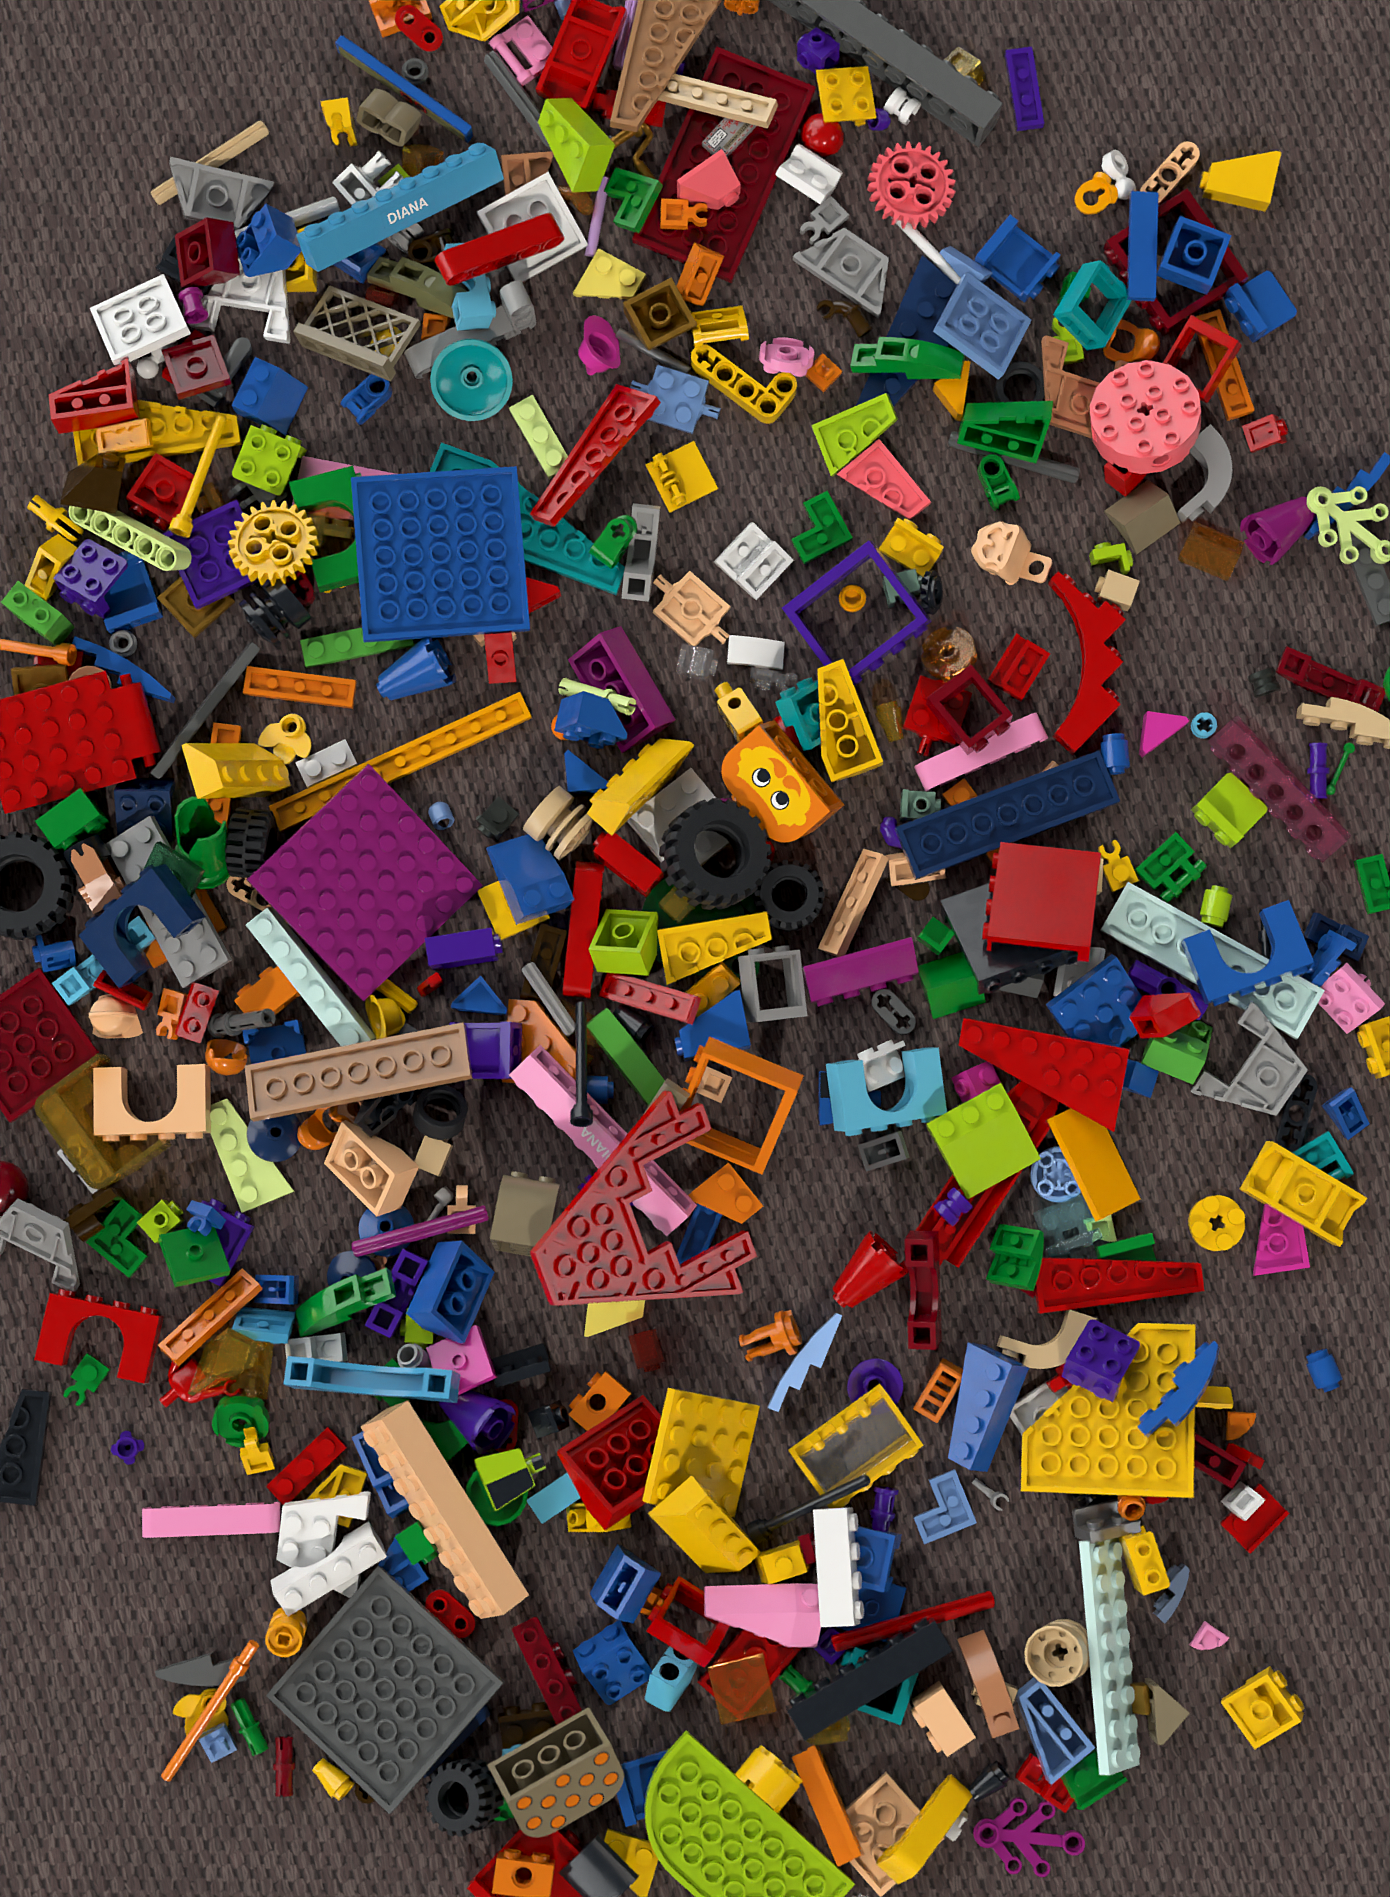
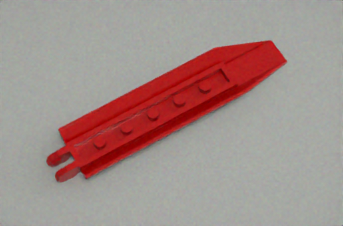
(956, 1241)

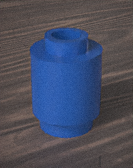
(1115, 753)
(600, 1088)
(1323, 1370)

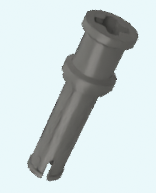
(234, 1022)

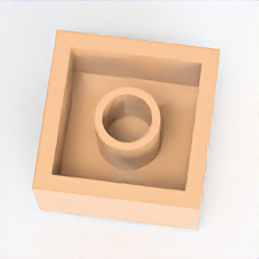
(943, 1719)

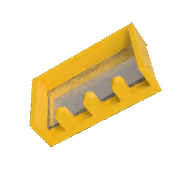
(856, 1442)

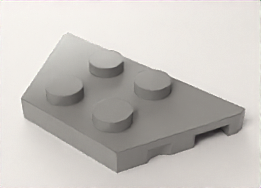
(217, 192)
(849, 268)

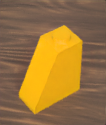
(1242, 180)

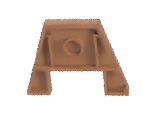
(1068, 391)

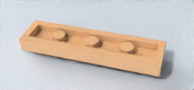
(853, 903)

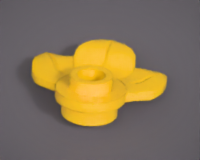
(286, 743)
(193, 1705)

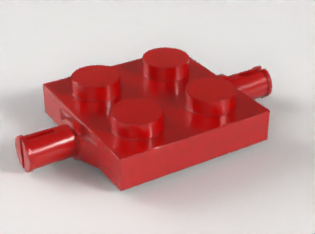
(924, 722)

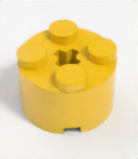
(769, 1778)

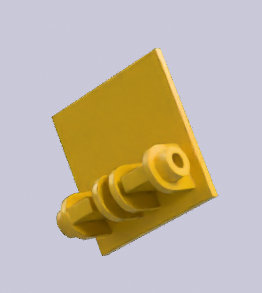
(846, 94)
(681, 476)

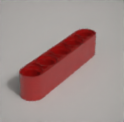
(499, 249)
(582, 928)

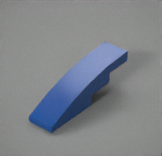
(1361, 479)
(120, 666)

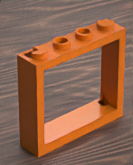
(758, 1068)

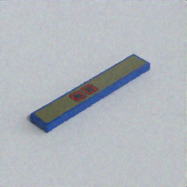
(404, 88)

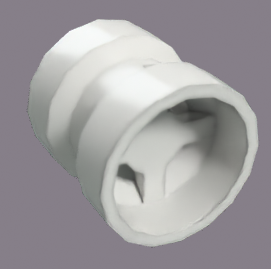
(902, 105)

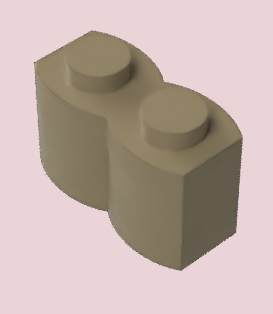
(388, 117)

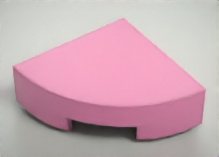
(1208, 1638)

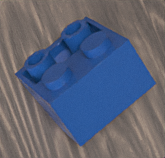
(268, 242)
(589, 719)
(624, 1585)

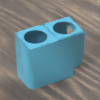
(665, 1692)

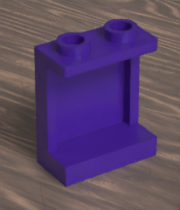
(494, 1048)
(232, 1235)

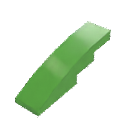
(626, 1055)

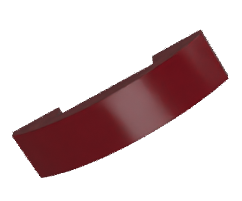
(1327, 682)

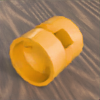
(286, 1633)

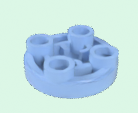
(1053, 1176)

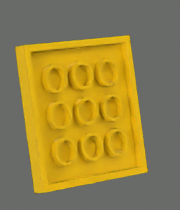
(705, 1440)

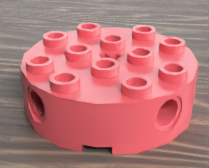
(1145, 416)

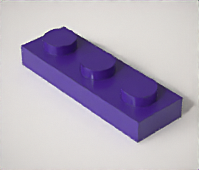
(1024, 88)

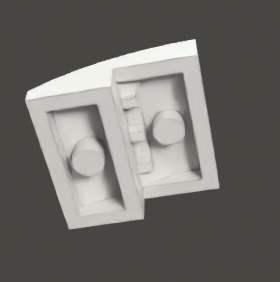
(753, 561)

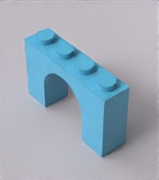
(921, 1098)

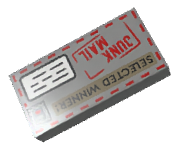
(727, 136)

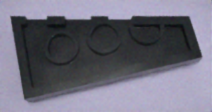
(24, 1448)

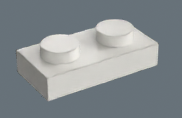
(326, 763)

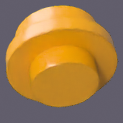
(852, 598)

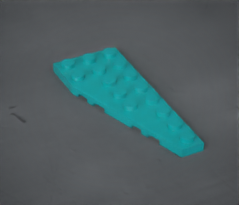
(549, 547)

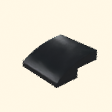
(598, 1871)

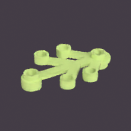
(1348, 523)

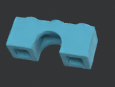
(473, 308)

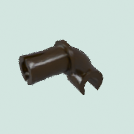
(850, 311)

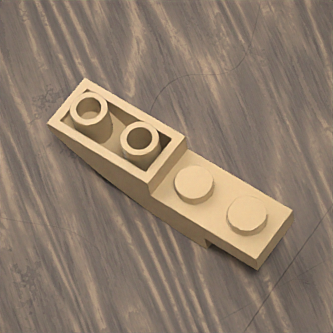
(1364, 723)

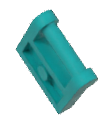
(1322, 1152)

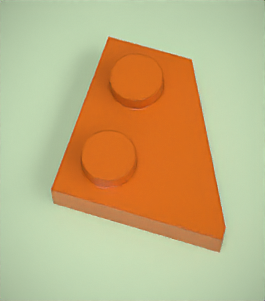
(727, 1195)

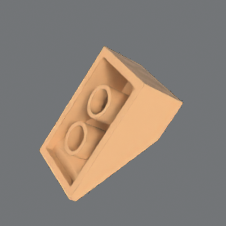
(371, 1168)

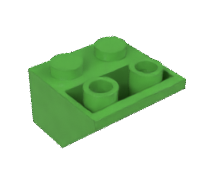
(1180, 1052)

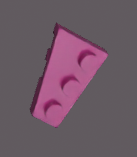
(1280, 1244)

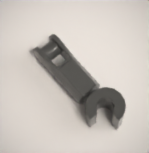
(233, 360)

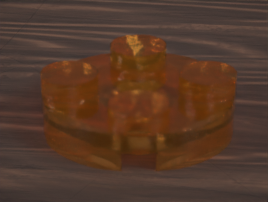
(949, 640)

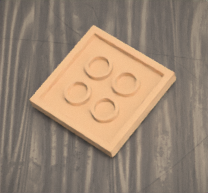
(879, 1821)

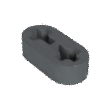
(888, 1016)

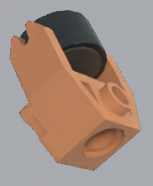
(91, 863)

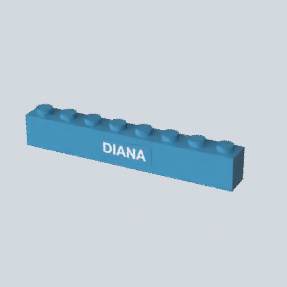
(399, 206)

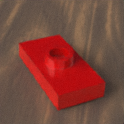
(500, 657)

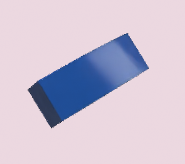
(381, 1480)

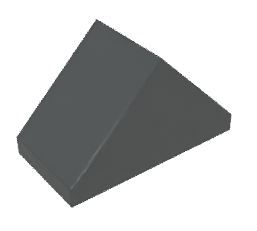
(883, 1151)

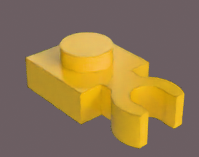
(1117, 870)

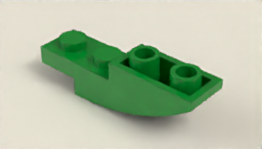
(914, 357)
(342, 1299)

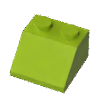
(625, 942)

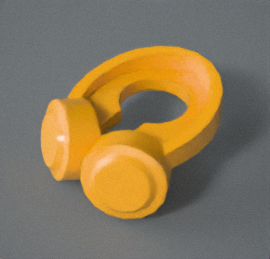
(1099, 181)

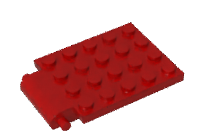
(72, 739)

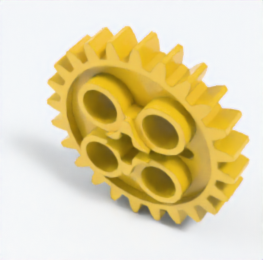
(273, 543)

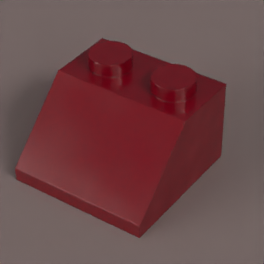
(207, 253)

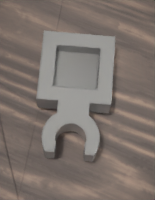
(826, 218)

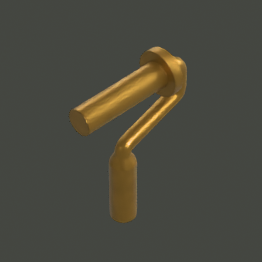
(624, 135)

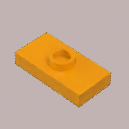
(124, 436)

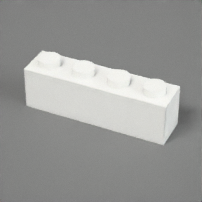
(837, 1567)

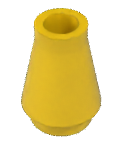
(333, 1779)

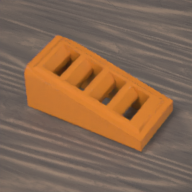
(952, 1370)

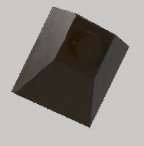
(95, 483)

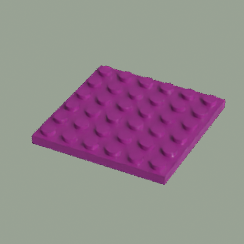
(364, 882)

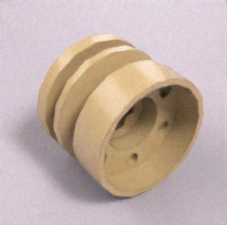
(559, 823)
(1045, 1659)

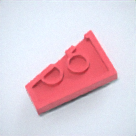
(885, 480)

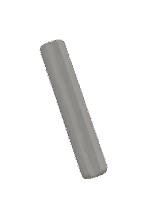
(549, 998)

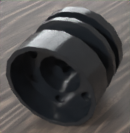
(274, 612)

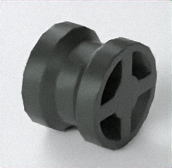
(1264, 682)

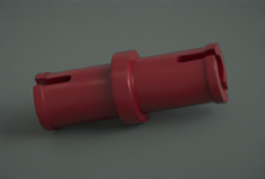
(284, 1766)

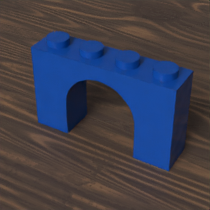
(1220, 981)

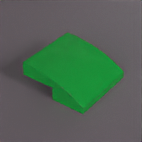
(1016, 1257)

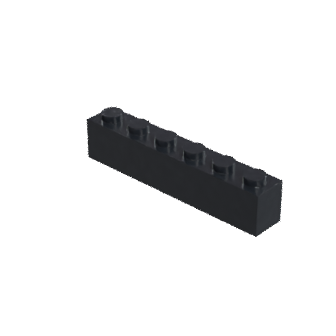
(868, 1678)

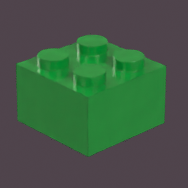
(72, 821)

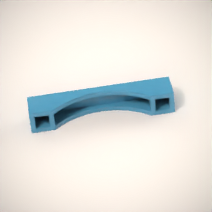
(372, 1380)

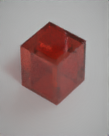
(646, 1350)

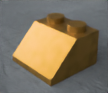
(658, 314)

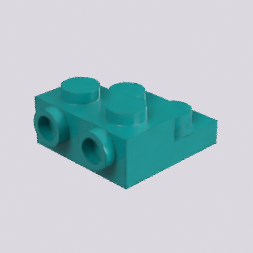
(801, 710)

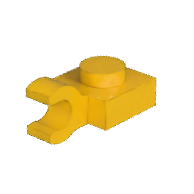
(255, 1456)

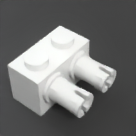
(358, 182)

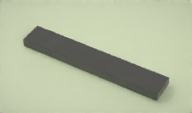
(204, 710)

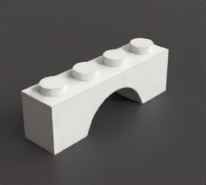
(306, 1584)

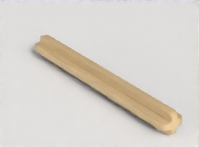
(216, 157)

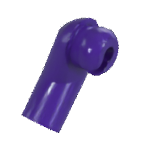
(887, 830)

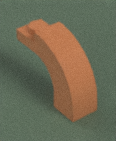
(988, 1683)

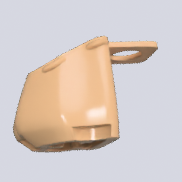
(1006, 552)

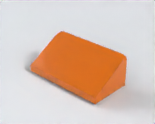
(699, 274)

